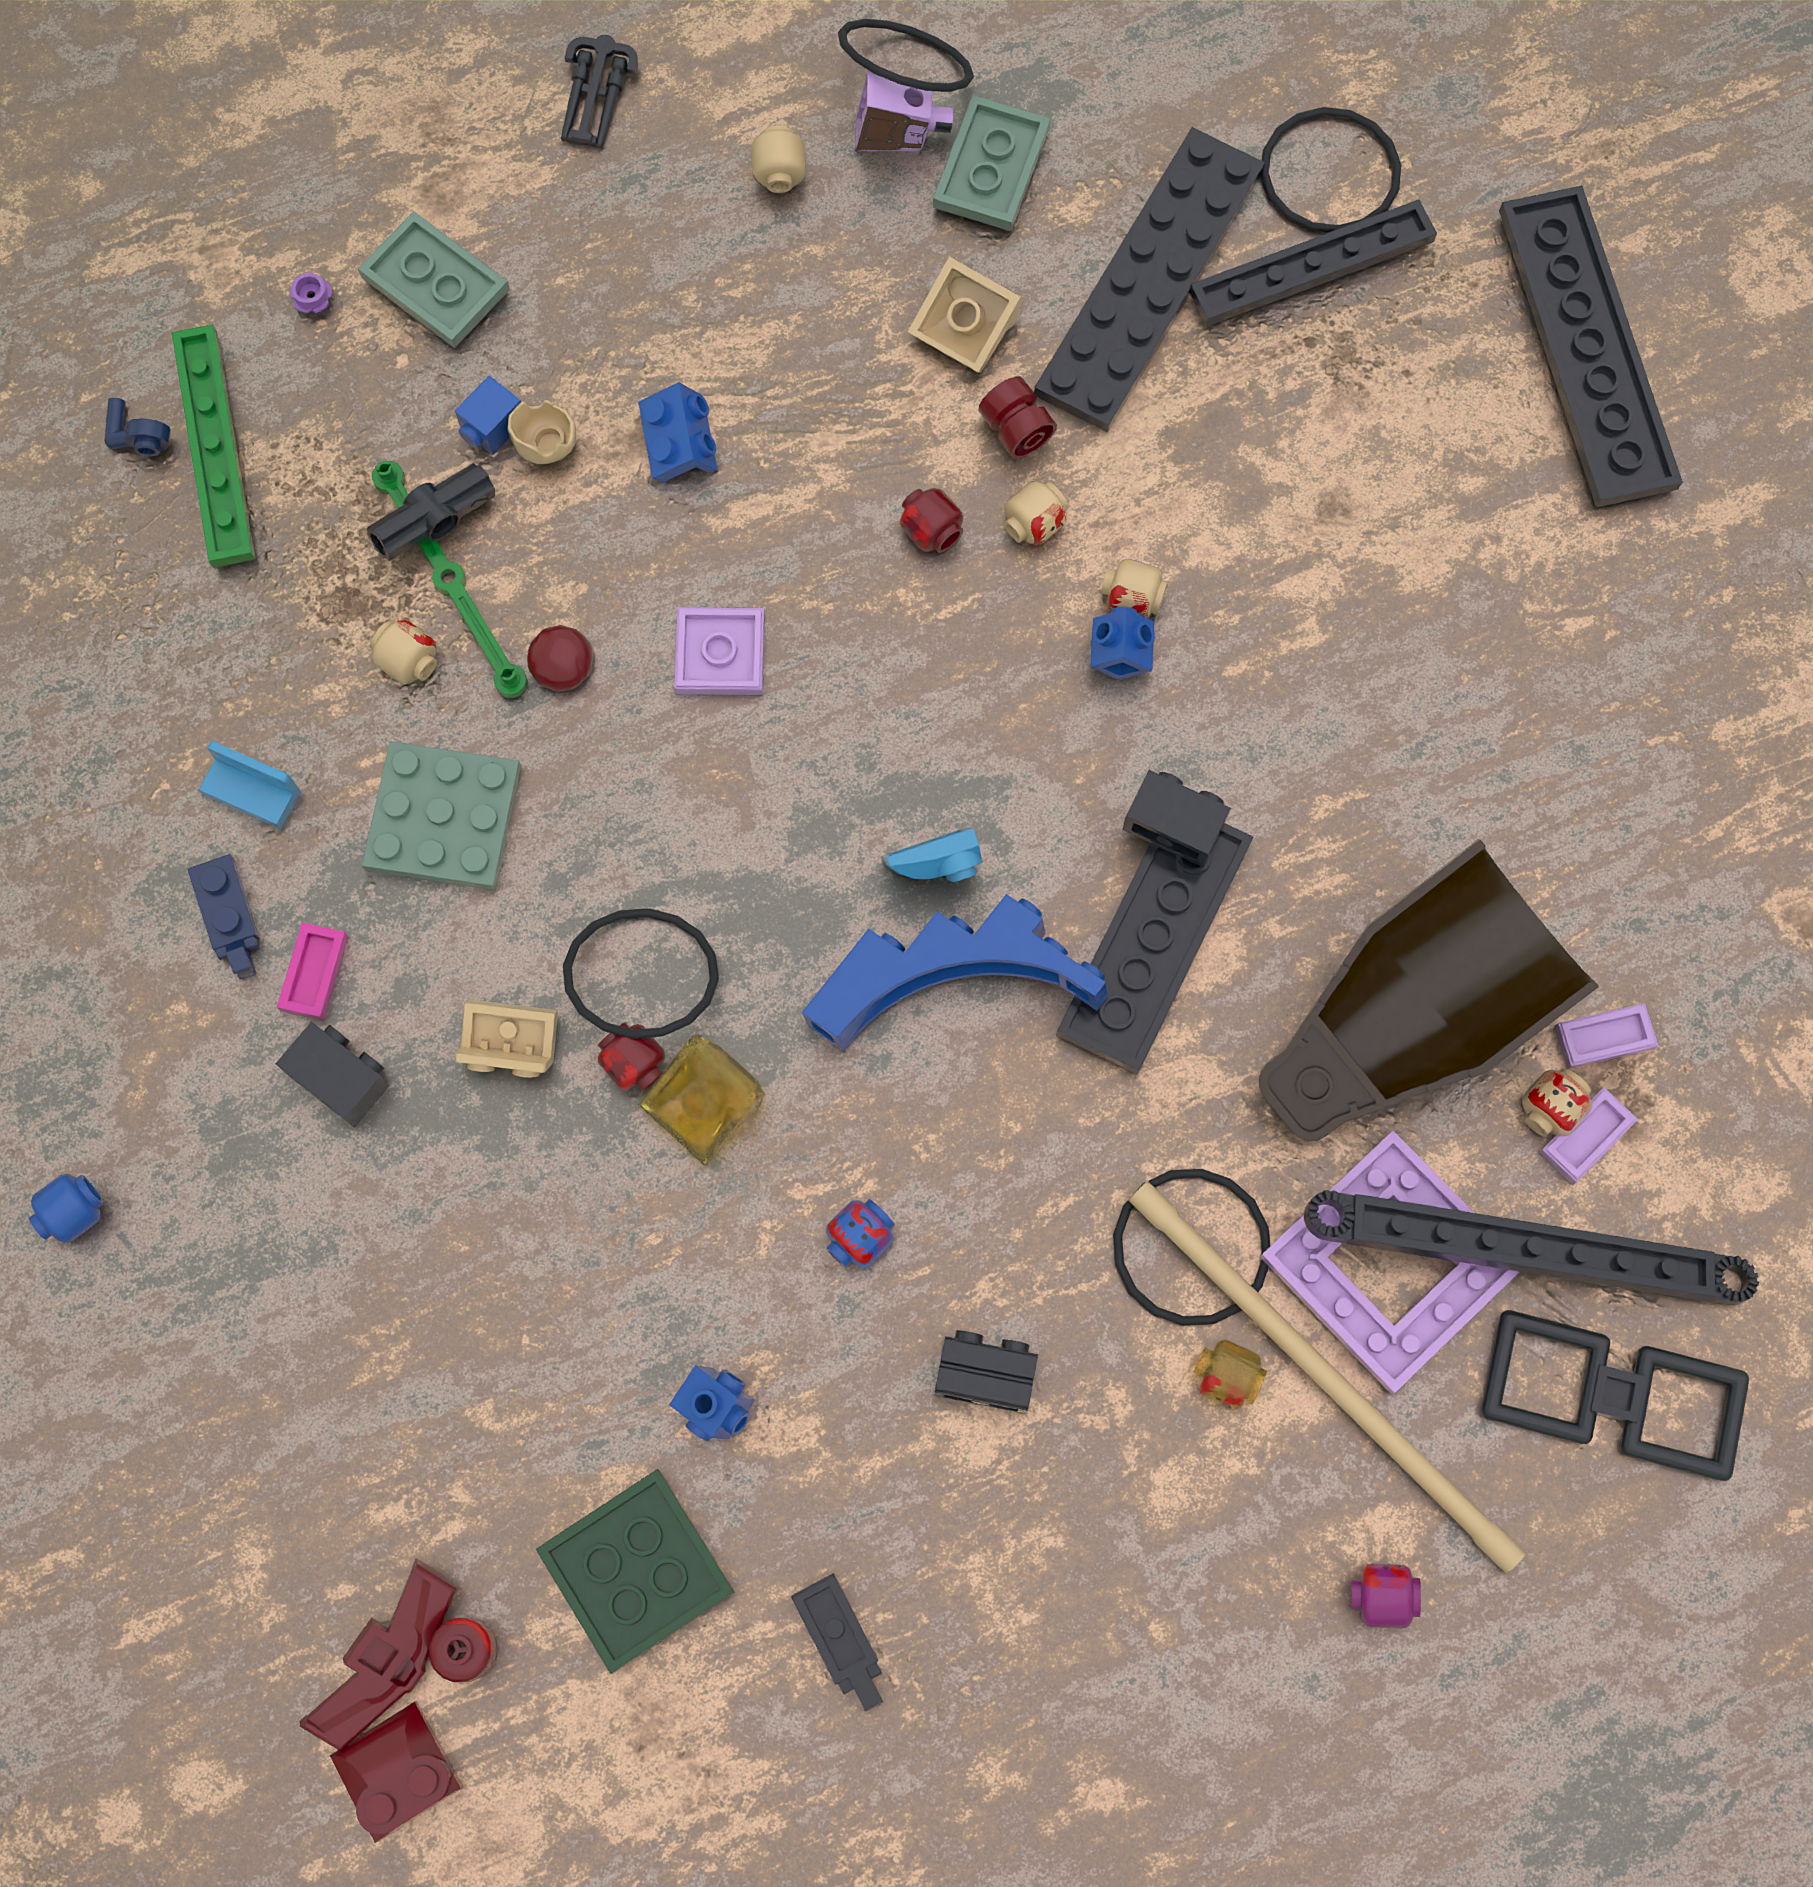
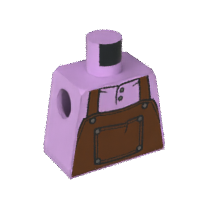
(897, 116)

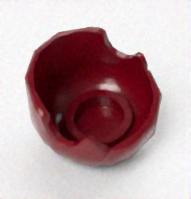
(560, 658)

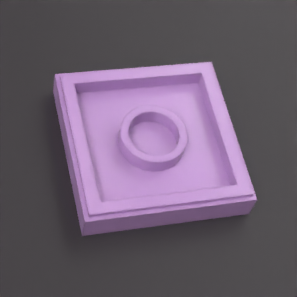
(719, 651)

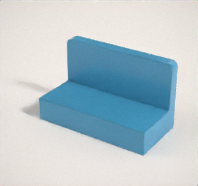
(249, 786)

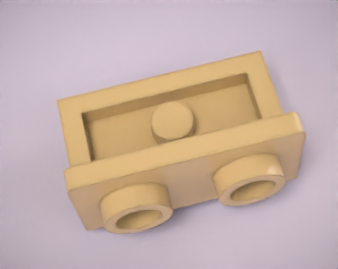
(507, 1038)

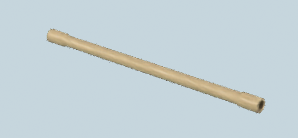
(1485, 1533)

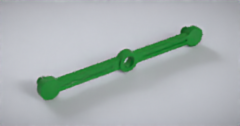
(509, 678)

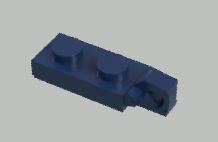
(226, 912)

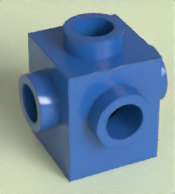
(1122, 643)
(713, 1403)

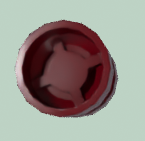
(1014, 413)

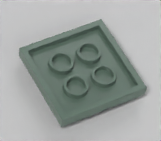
(442, 815)

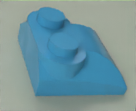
(946, 855)

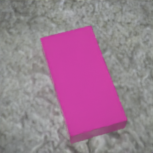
(312, 971)

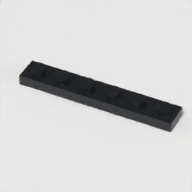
(1312, 263)

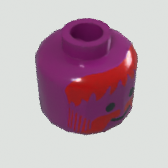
(1387, 1596)

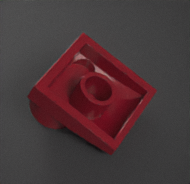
(396, 1772)

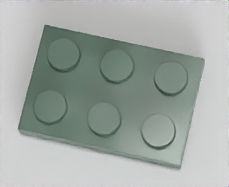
(991, 163)
(434, 279)

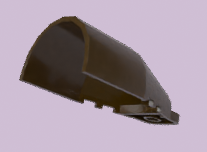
(1425, 1000)

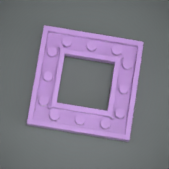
(1384, 1349)

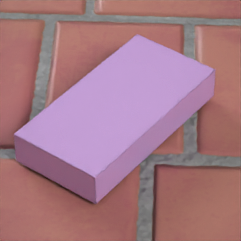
(1606, 1036)
(1591, 1138)

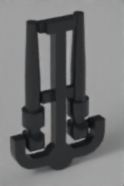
(604, 47)

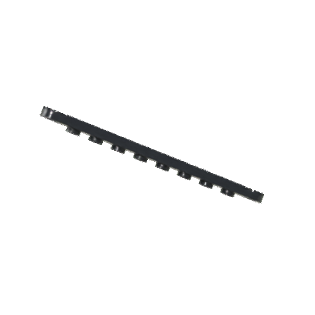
(1530, 1247)

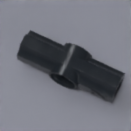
(431, 511)

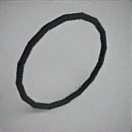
(902, 80)
(1335, 112)
(650, 1032)
(1140, 1297)

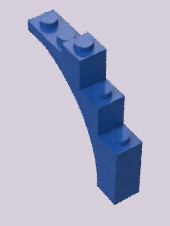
(881, 974)

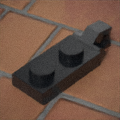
(840, 1639)

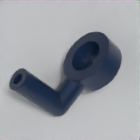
(144, 435)

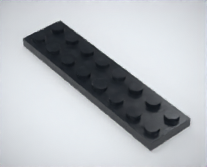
(1149, 279)
(1590, 346)

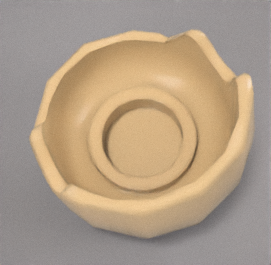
(541, 432)

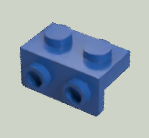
(677, 432)

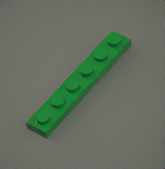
(213, 446)

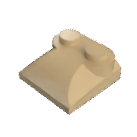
(966, 315)

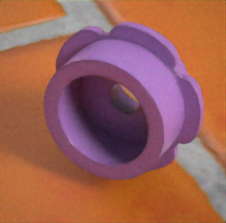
(308, 284)

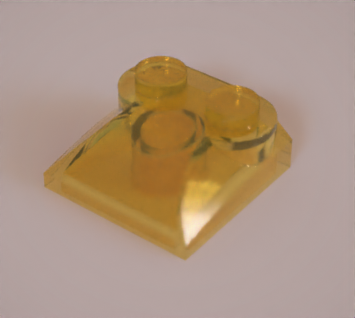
(703, 1097)

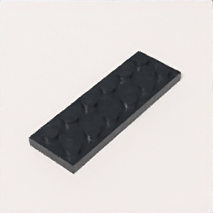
(1152, 948)

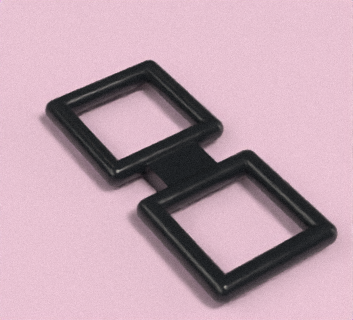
(1616, 1395)

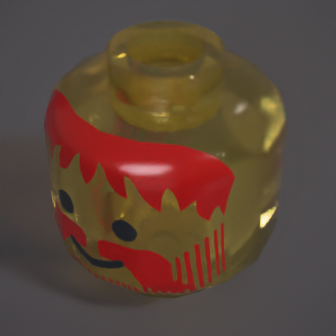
(1230, 1374)

